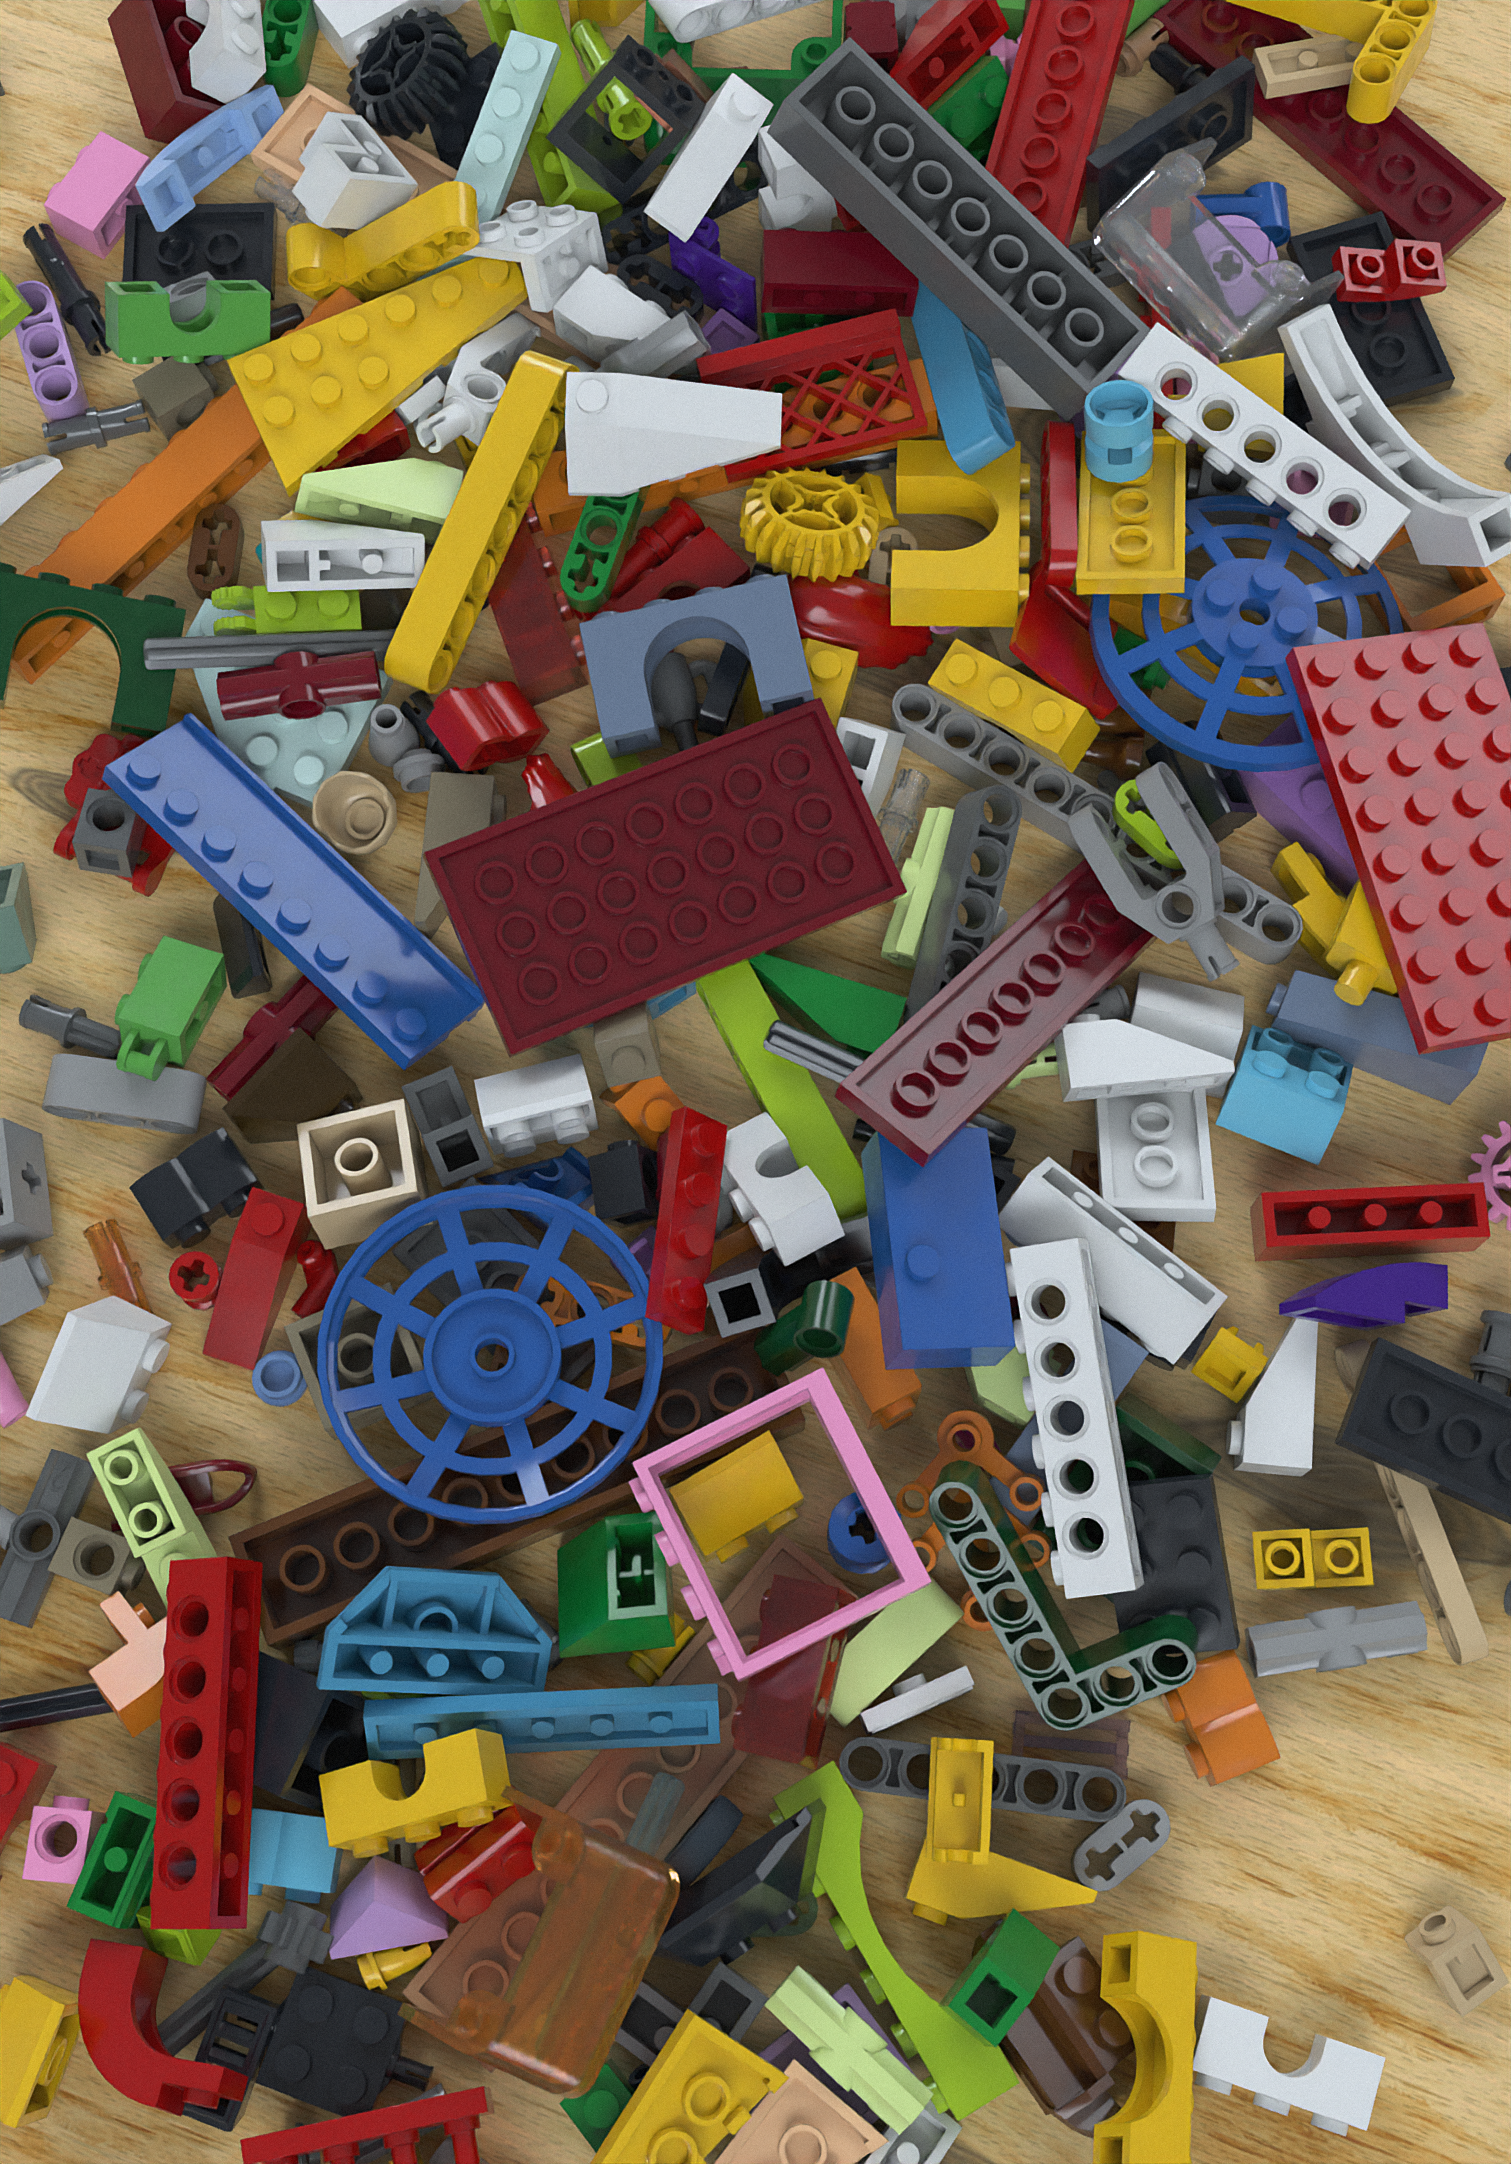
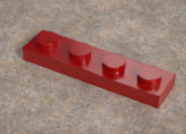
(686, 1221)

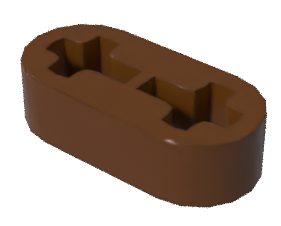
(204, 551)

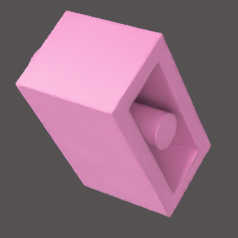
(94, 194)

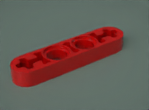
(1058, 504)

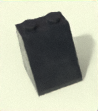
(303, 1732)

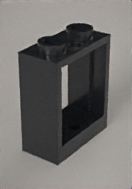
(598, 150)

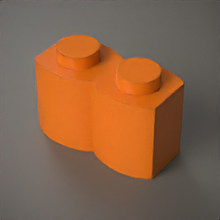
(1221, 1720)

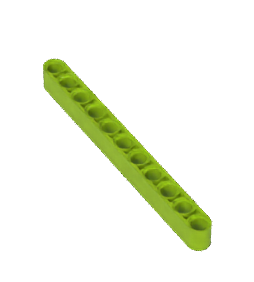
(743, 1018)

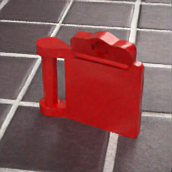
(1057, 645)
(88, 773)

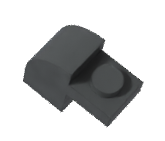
(447, 1126)

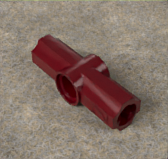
(299, 685)
(267, 1030)

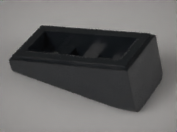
(210, 2051)

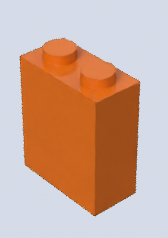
(876, 1393)

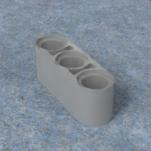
(101, 1093)

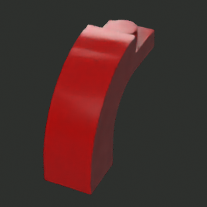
(122, 2037)

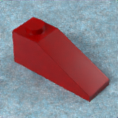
(946, 46)
(256, 1277)

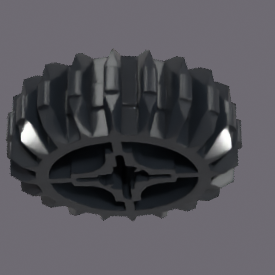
(408, 73)

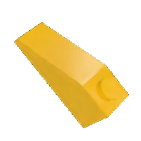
(986, 1890)

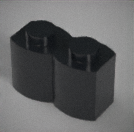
(196, 1189)

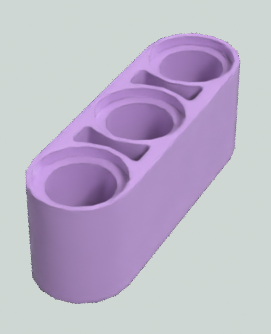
(58, 373)

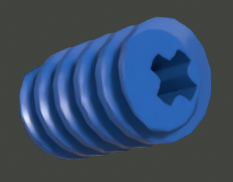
(851, 1551)

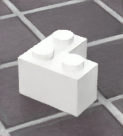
(350, 175)

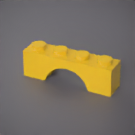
(1153, 1989)

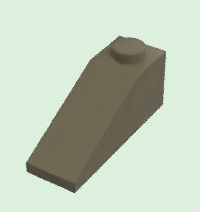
(455, 809)

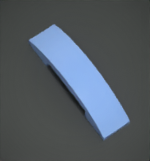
(205, 154)

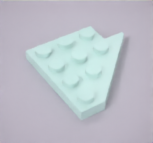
(281, 751)

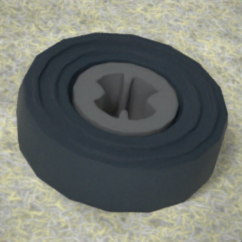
(704, 1840)

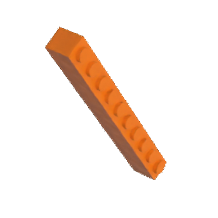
(156, 508)

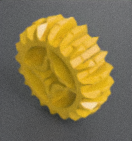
(809, 523)

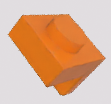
(644, 1107)

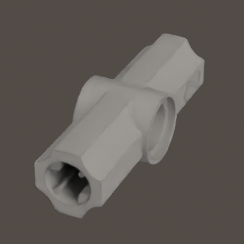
(661, 351)
(1336, 1639)

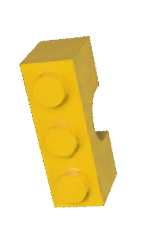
(1017, 703)
(460, 1785)

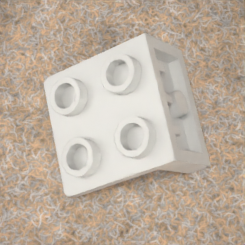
(549, 243)

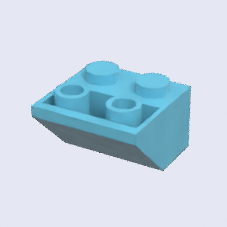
(1286, 1094)

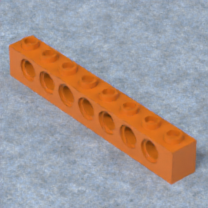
(561, 512)

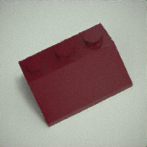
(155, 57)

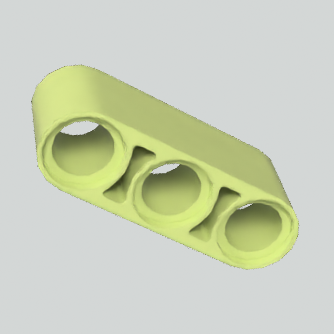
(890, 1647)

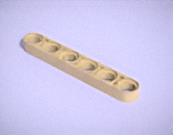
(1424, 1540)

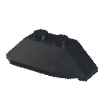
(746, 1893)

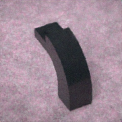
(757, 1285)

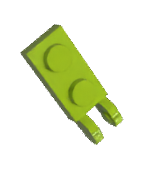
(286, 611)

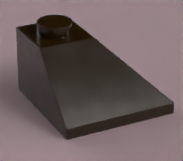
(291, 1089)

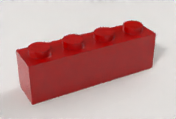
(1369, 1221)

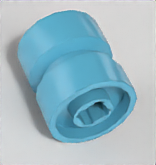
(1119, 431)

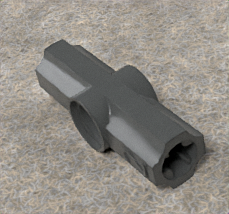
(56, 1497)

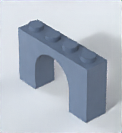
(629, 645)

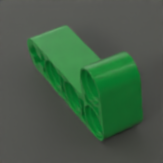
(289, 44)
(599, 511)

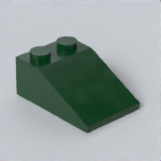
(1151, 1450)

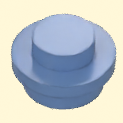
(279, 1379)

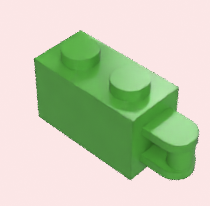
(168, 1006)

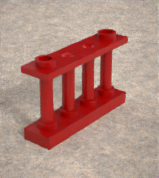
(396, 2124)

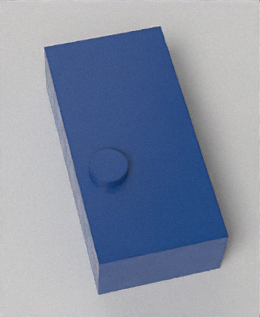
(938, 1255)

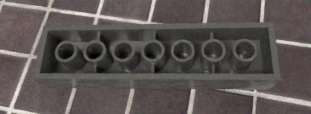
(957, 228)

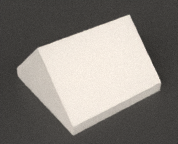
(1189, 1015)

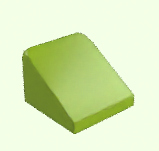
(178, 1944)

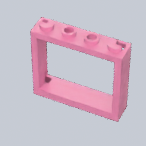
(863, 1477)

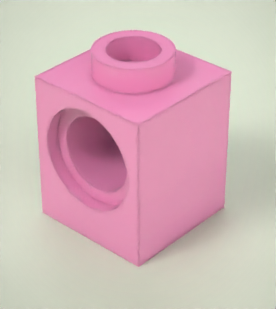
(42, 1858)

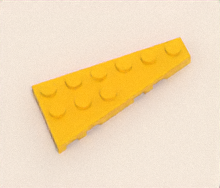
(359, 365)

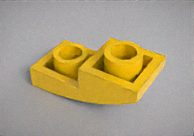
(1312, 1559)

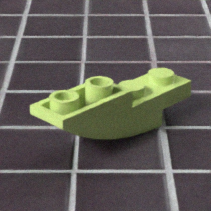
(149, 1505)

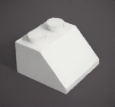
(101, 1367)

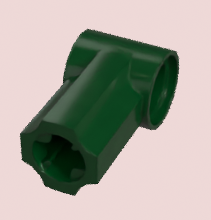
(809, 1330)

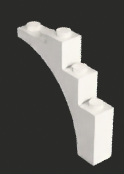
(1449, 516)

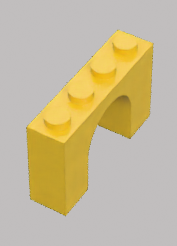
(973, 583)

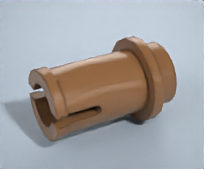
(1139, 47)

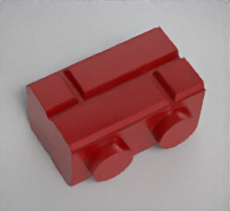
(477, 1863)

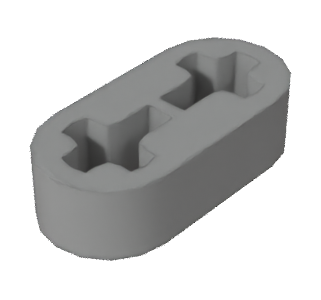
(1130, 1856)

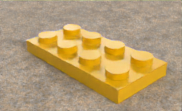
(1135, 528)

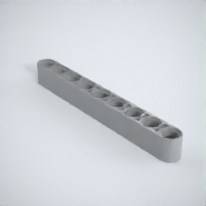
(1038, 773)

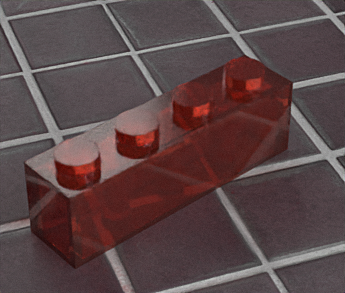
(535, 618)

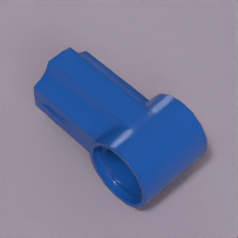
(1262, 203)

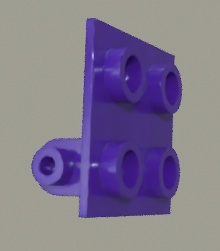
(719, 280)

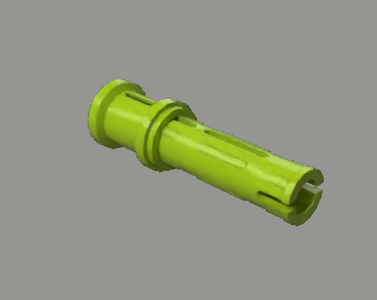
(615, 97)

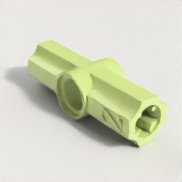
(920, 879)
(849, 2049)

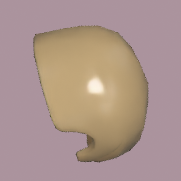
(354, 812)

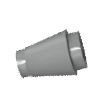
(391, 735)

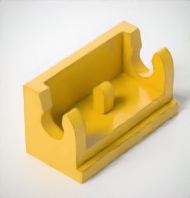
(959, 1800)

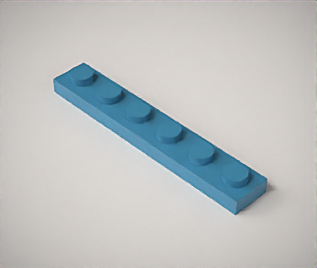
(548, 1719)

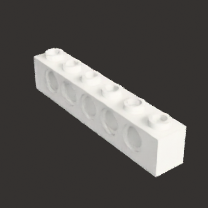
(1380, 515)
(1117, 1562)

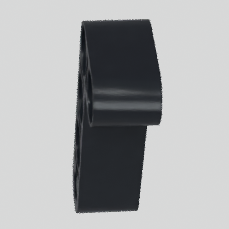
(632, 218)

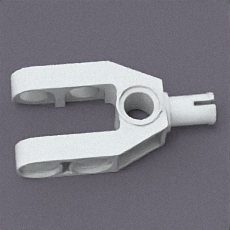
(475, 383)

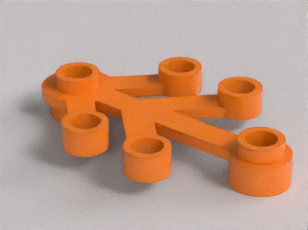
(997, 1464)

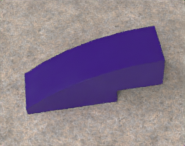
(1372, 1296)

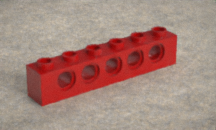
(207, 1745)

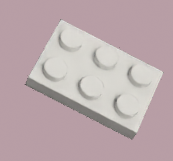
(1156, 1156)

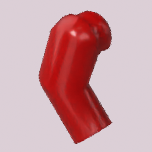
(320, 1272)

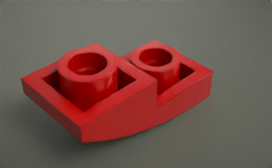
(1398, 273)

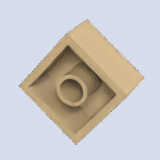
(360, 1170)

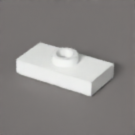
(914, 1698)

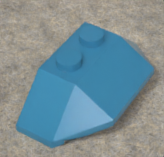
(435, 1637)

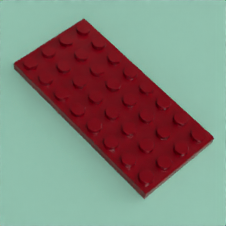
(663, 876)

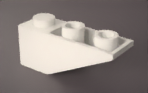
(603, 315)

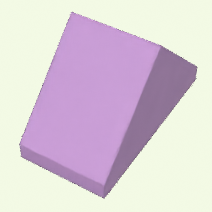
(384, 1911)

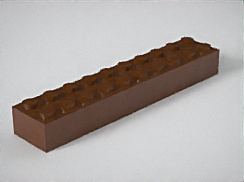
(338, 1544)

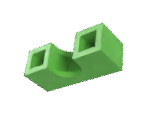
(229, 324)

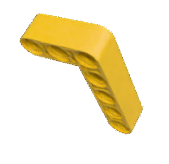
(1393, 40)

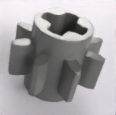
(295, 1937)

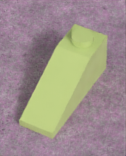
(383, 495)

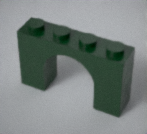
(141, 693)

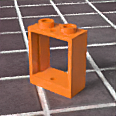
(1476, 604)

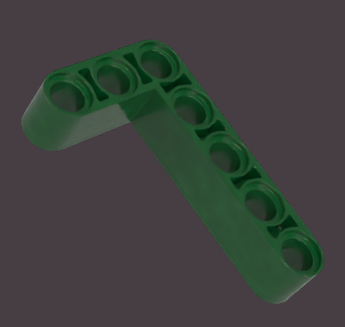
(1040, 1618)

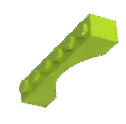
(959, 2065)

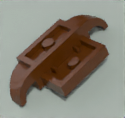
(1068, 2040)

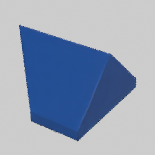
(561, 1176)

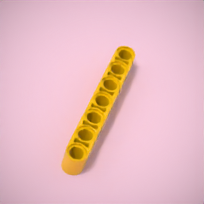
(480, 525)

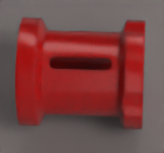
(196, 1265)

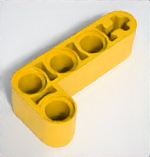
(388, 250)

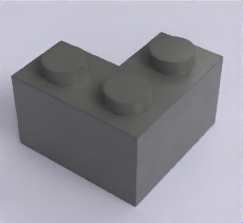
(724, 2001)

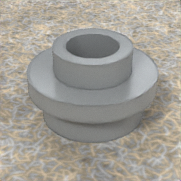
(416, 768)

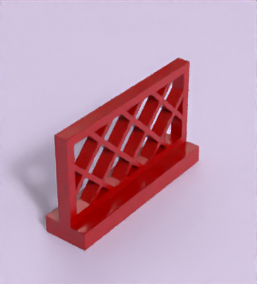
(810, 355)

